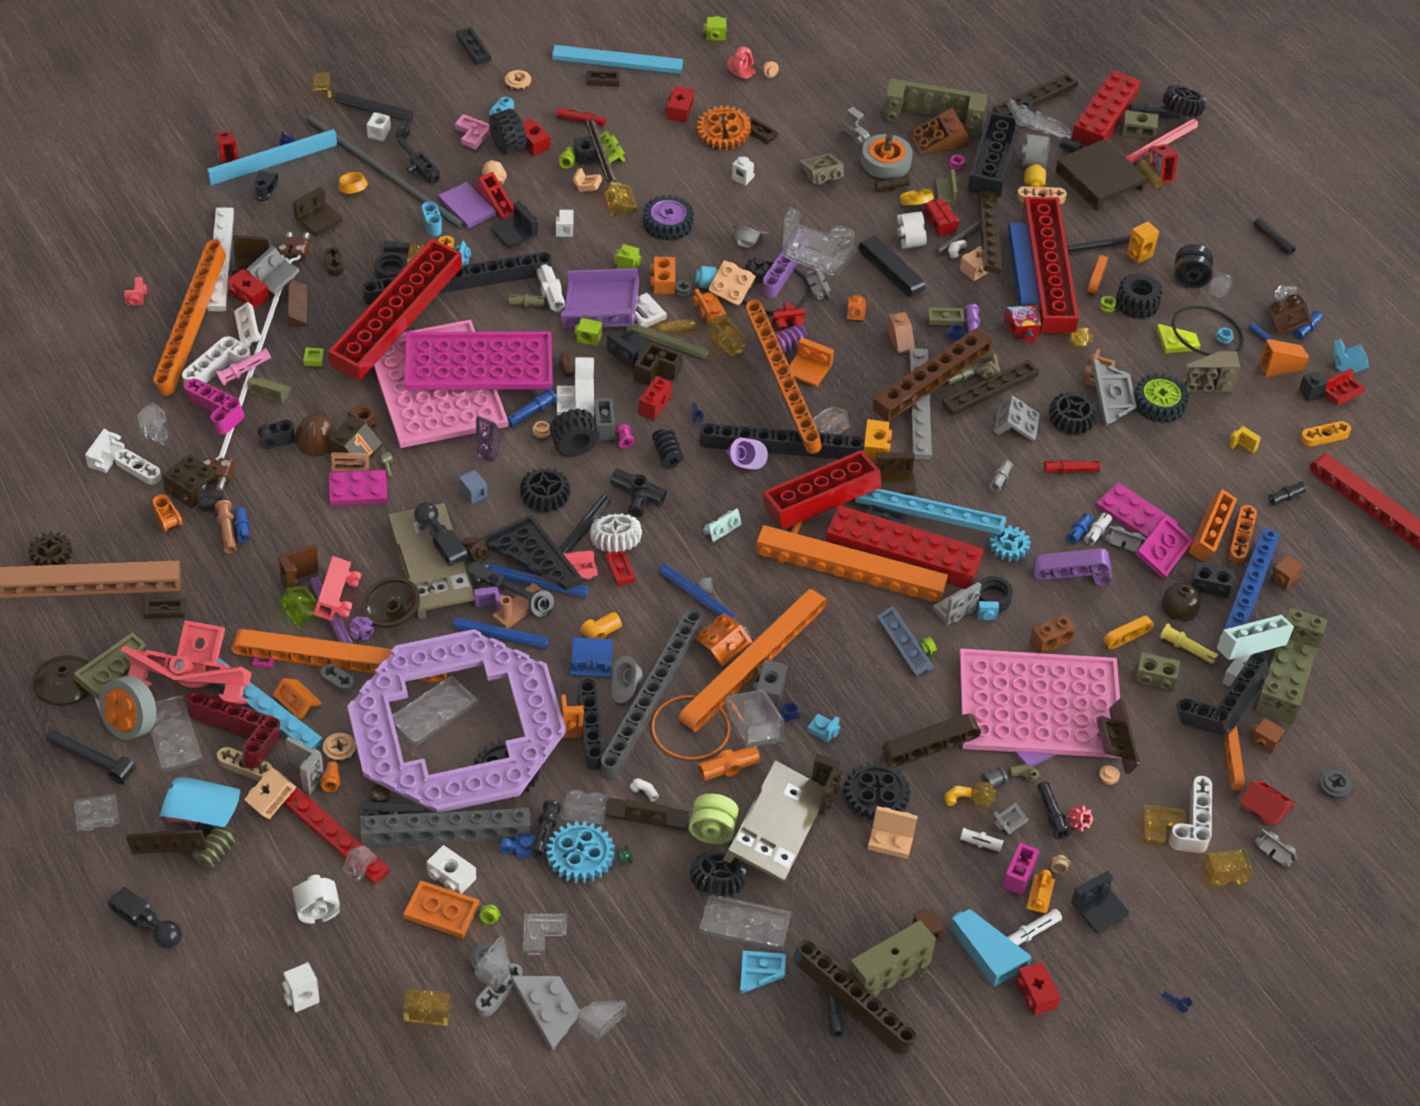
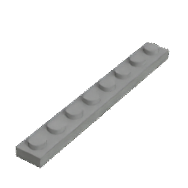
(920, 413)

